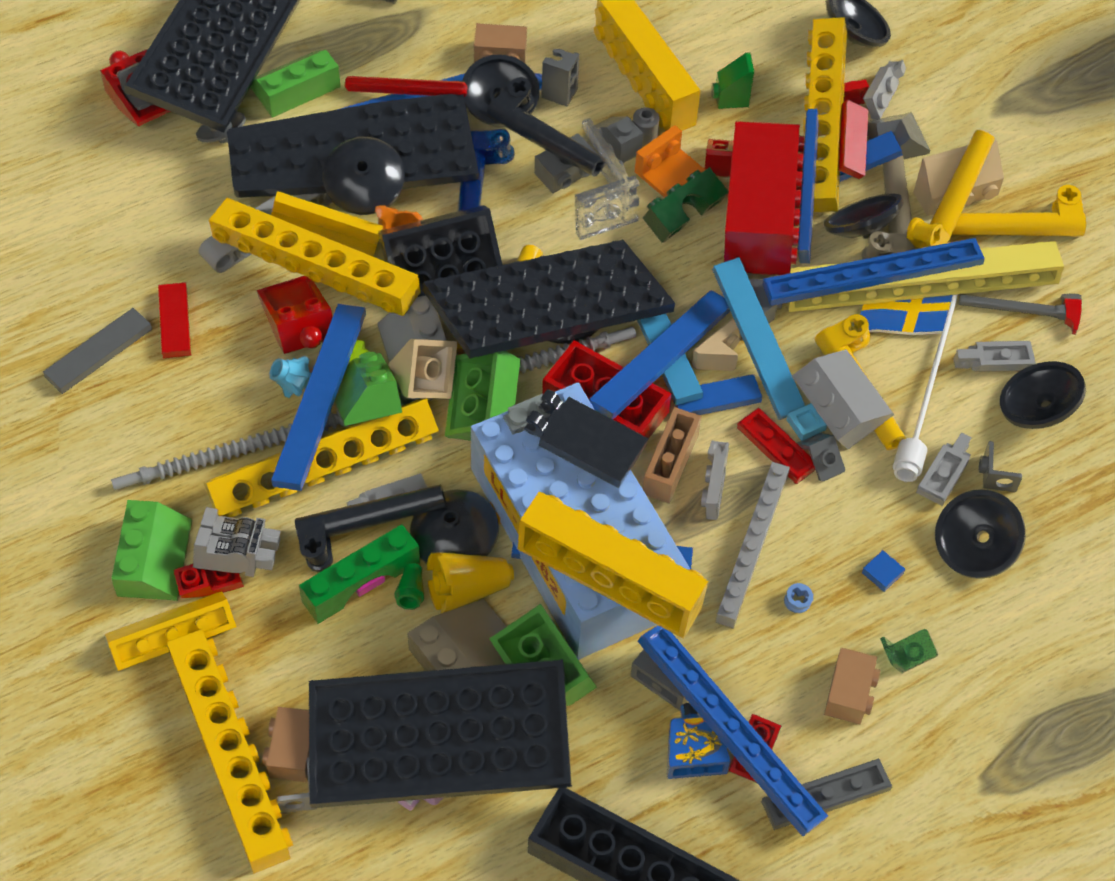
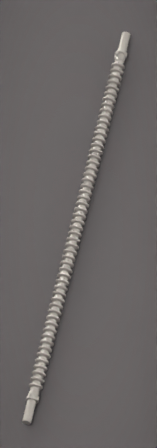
(146, 474)

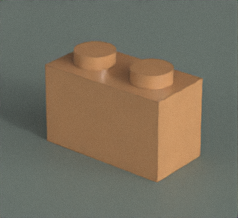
(500, 40)
(851, 686)
(289, 745)

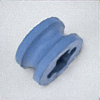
(800, 590)

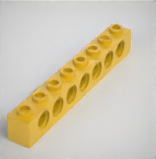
(830, 34)
(315, 256)
(421, 427)
(261, 850)

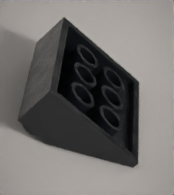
(443, 245)

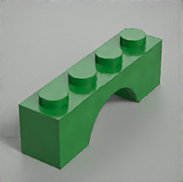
(331, 588)

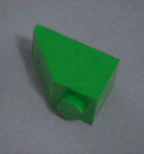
(734, 83)

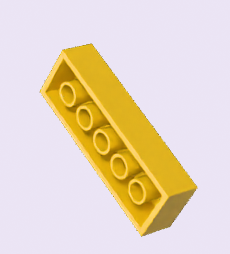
(647, 62)
(612, 564)

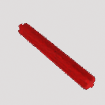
(404, 86)

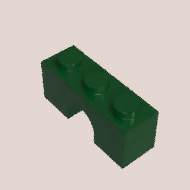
(701, 191)

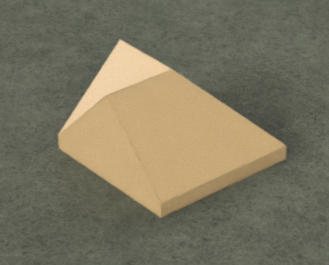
(425, 368)

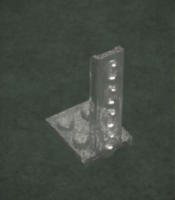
(609, 204)

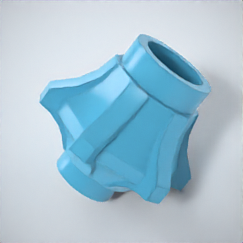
(291, 375)

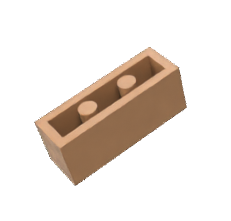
(671, 455)

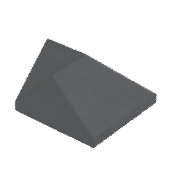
(905, 131)

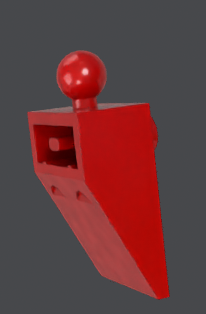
(118, 61)
(296, 313)

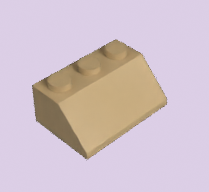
(939, 169)

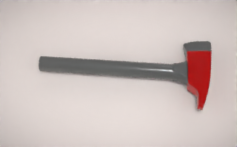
(1069, 310)

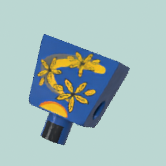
(694, 747)

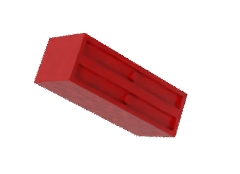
(764, 197)

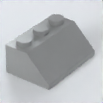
(418, 323)
(843, 396)

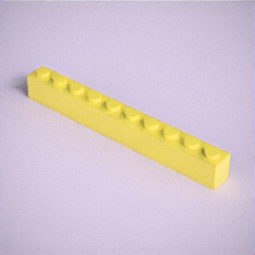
(1002, 269)

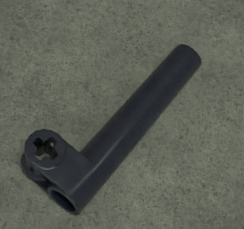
(511, 111)
(316, 529)

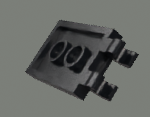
(586, 438)

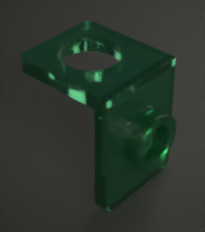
(910, 651)

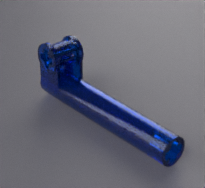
(487, 149)

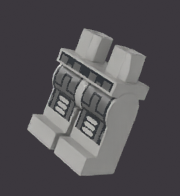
(234, 544)

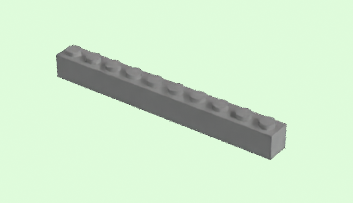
(752, 545)

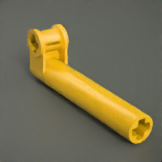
(955, 196)
(1064, 220)
(845, 337)

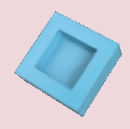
(806, 422)

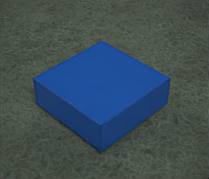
(883, 571)

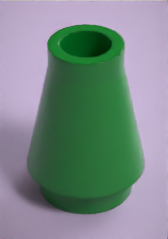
(410, 589)

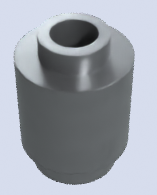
(648, 122)

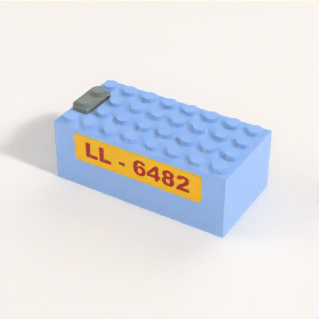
(513, 472)

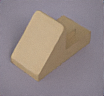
(717, 350)

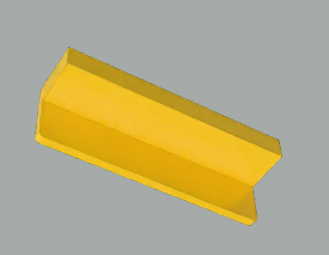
(329, 223)
(150, 636)

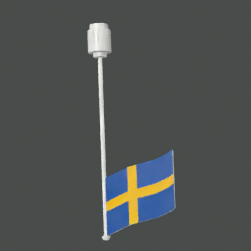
(913, 317)

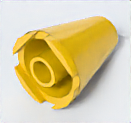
(465, 578)

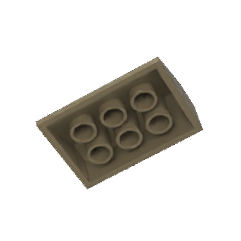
(457, 638)

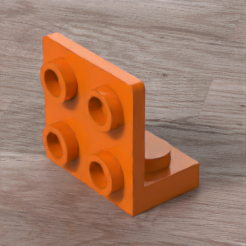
(664, 163)

